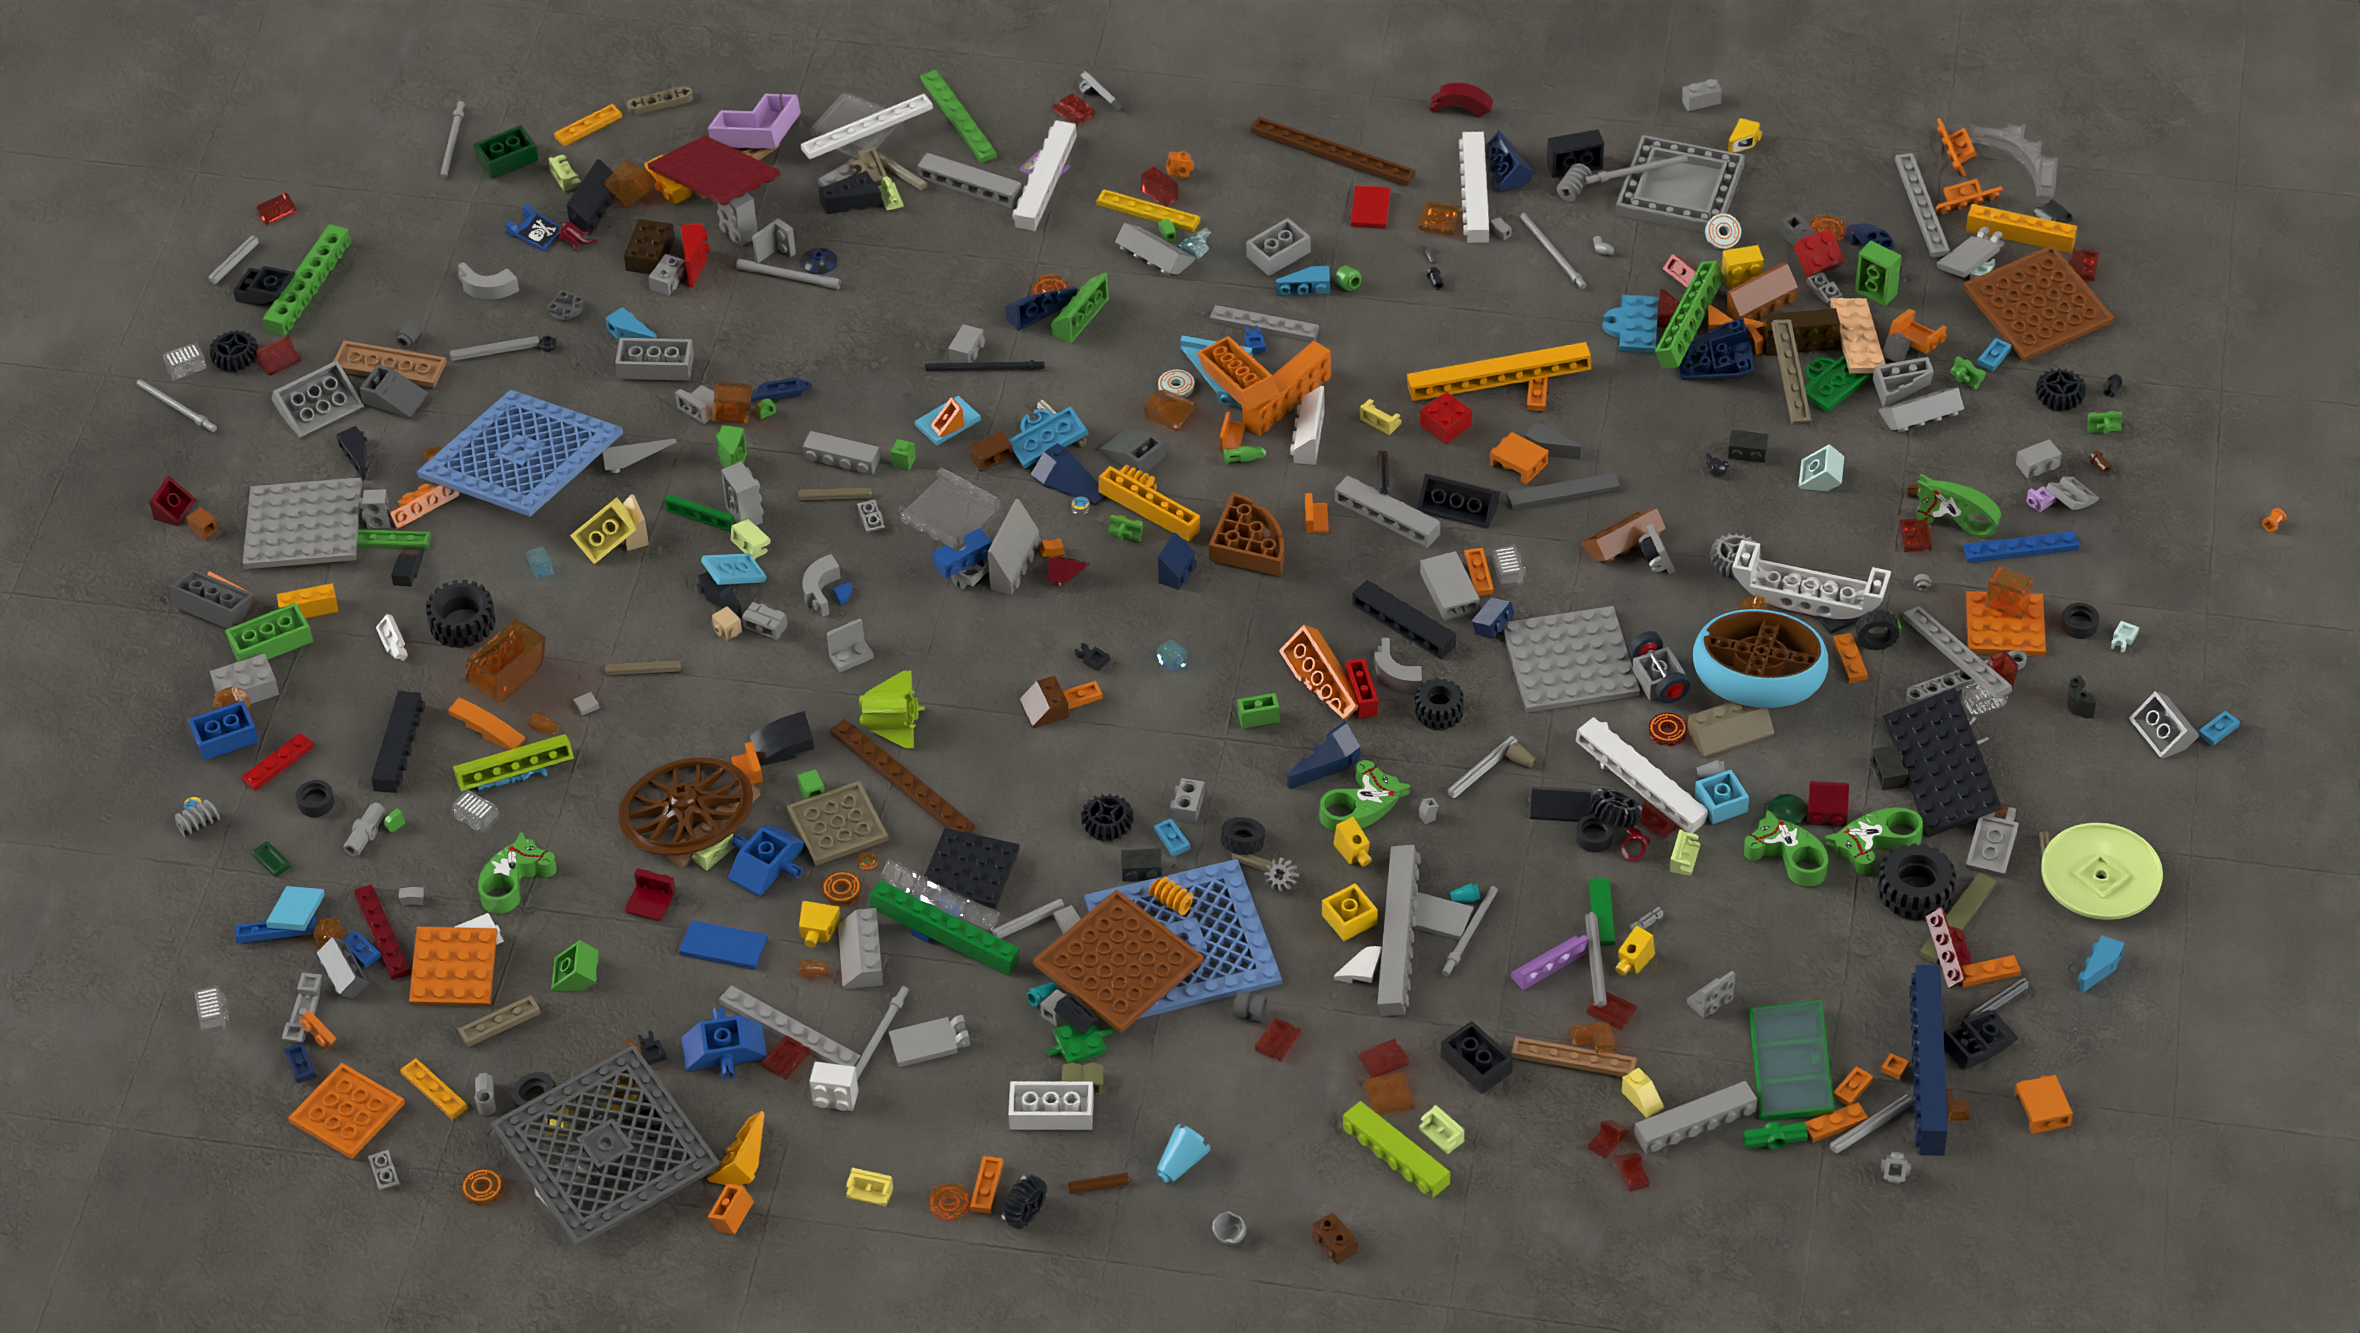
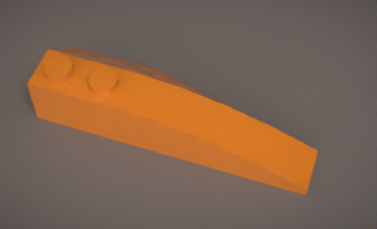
(1319, 670)

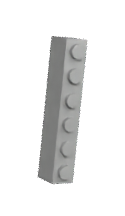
(969, 180)
(1387, 511)
(1695, 1117)

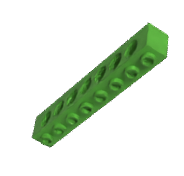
(307, 280)
(1689, 314)

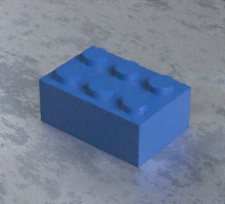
(223, 730)

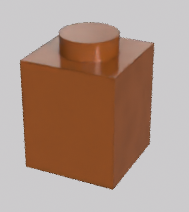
(202, 523)

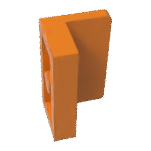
(1231, 433)
(1315, 515)
(749, 764)

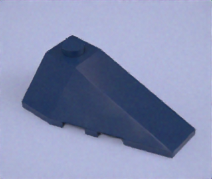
(1508, 166)
(1036, 307)
(1063, 471)
(1333, 756)

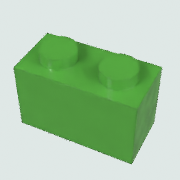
(1258, 710)

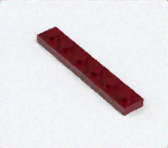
(381, 932)

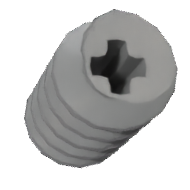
(1573, 182)
(196, 816)

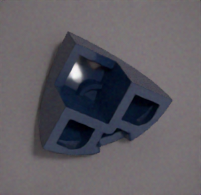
(1868, 232)

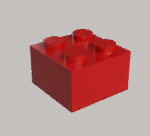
(1819, 253)
(1446, 417)

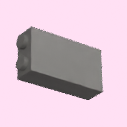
(1449, 585)

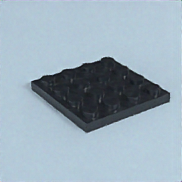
(972, 865)

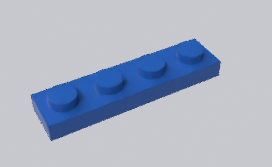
(258, 931)

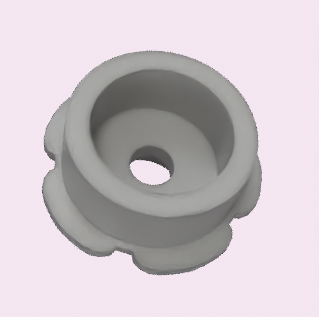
(1922, 582)

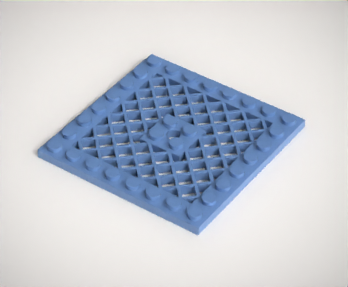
(519, 451)
(1230, 880)

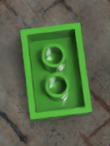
(1878, 273)

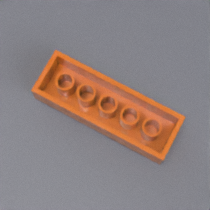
(1238, 373)
(1293, 382)

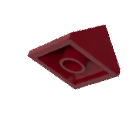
(170, 502)

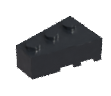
(850, 193)

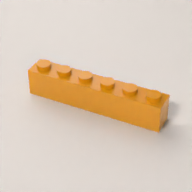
(2022, 228)
(1149, 503)

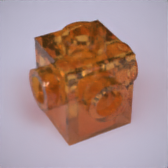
(1754, 602)
(326, 930)

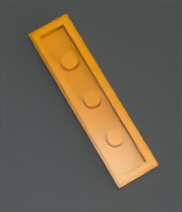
(587, 125)
(434, 1089)

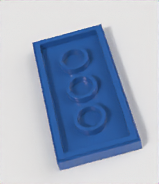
(723, 945)

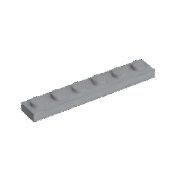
(1266, 323)

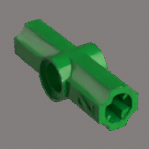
(1775, 1135)

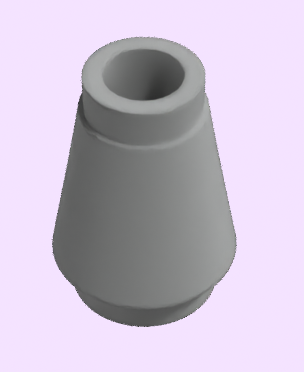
(1710, 769)

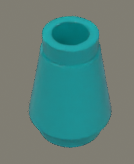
(1466, 894)
(1040, 993)

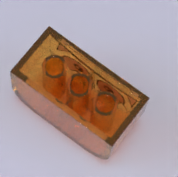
(506, 661)

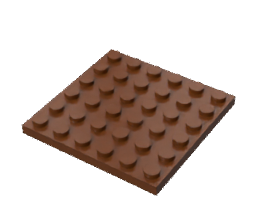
(2038, 303)
(1118, 961)

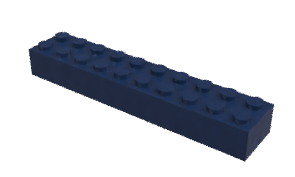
(1928, 1060)

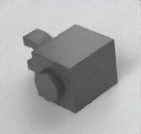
(1896, 347)

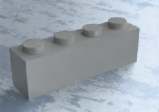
(841, 453)

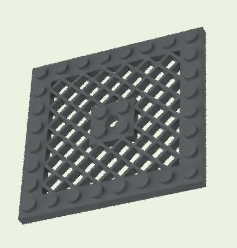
(632, 1202)

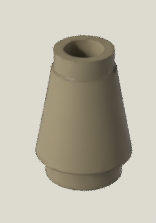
(1520, 755)

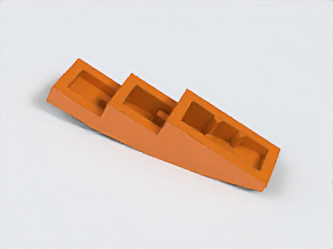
(487, 724)

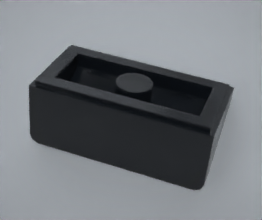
(1076, 1014)

